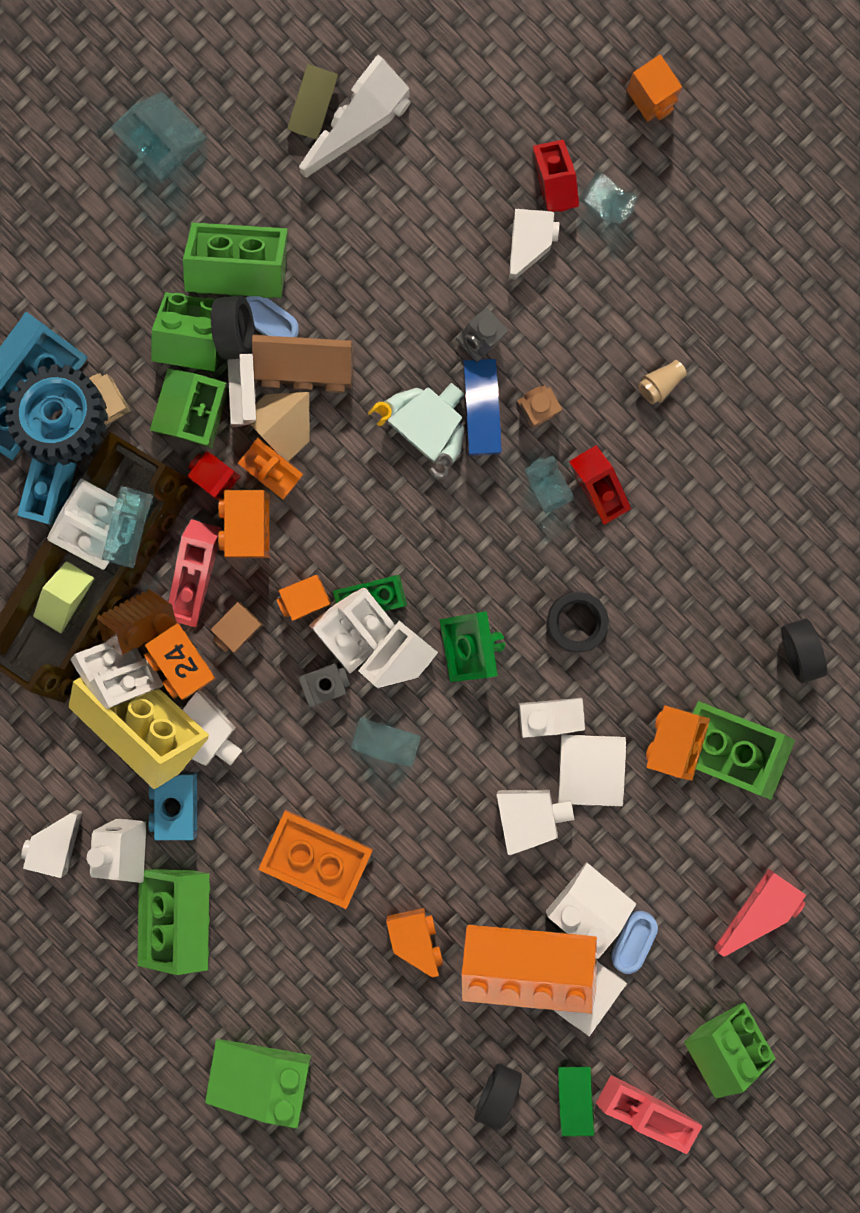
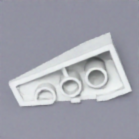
(375, 102)

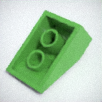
(742, 751)
(258, 1082)

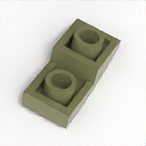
(312, 101)

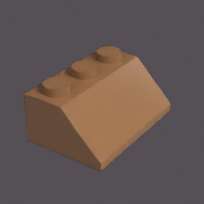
(303, 362)

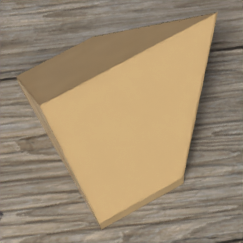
(284, 422)

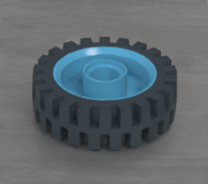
(44, 395)

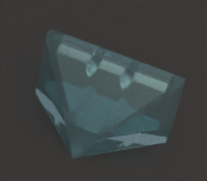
(385, 742)

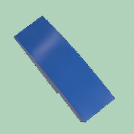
(482, 407)

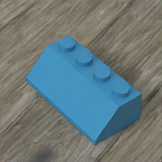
(23, 351)

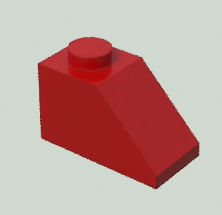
(556, 176)
(212, 474)
(600, 484)

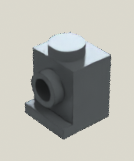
(482, 335)
(311, 684)

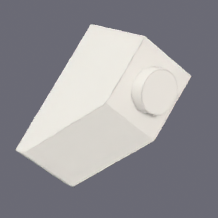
(531, 239)
(398, 658)
(551, 717)
(52, 848)

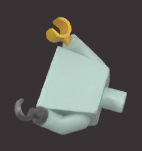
(427, 423)

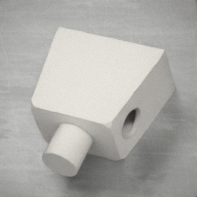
(218, 727)
(530, 818)
(118, 851)

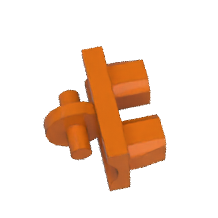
(270, 468)

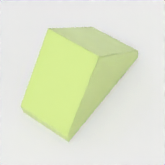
(62, 596)

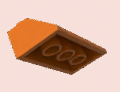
(529, 969)

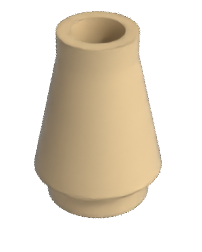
(661, 382)

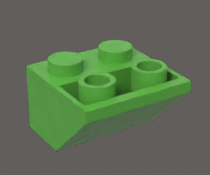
(184, 333)
(190, 407)
(730, 1051)

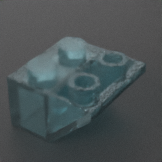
(158, 135)

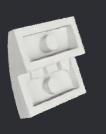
(241, 390)
(84, 523)
(353, 628)
(115, 677)
(592, 770)
(607, 990)

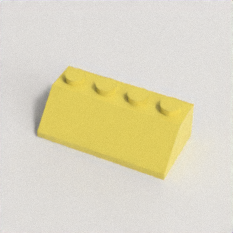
(145, 731)

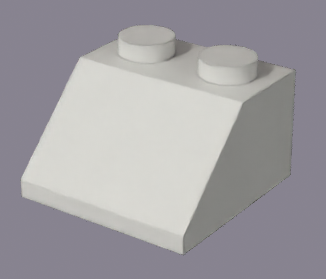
(591, 908)

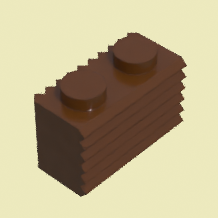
(136, 621)

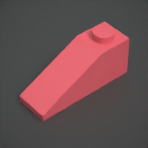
(193, 571)
(765, 909)

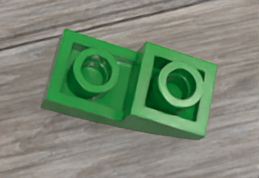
(386, 591)
(576, 1101)

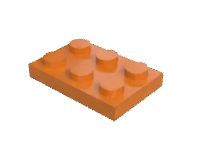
(315, 859)

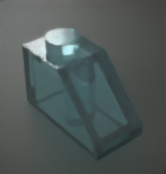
(127, 527)

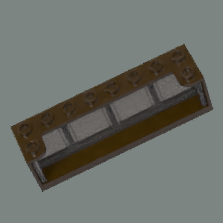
(40, 655)

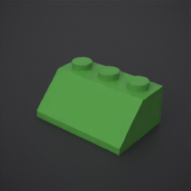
(235, 260)
(173, 921)

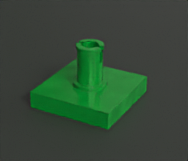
(470, 646)

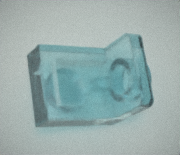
(608, 199)
(548, 484)

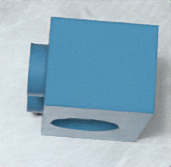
(46, 491)
(175, 826)

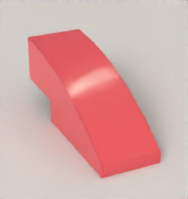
(648, 1115)

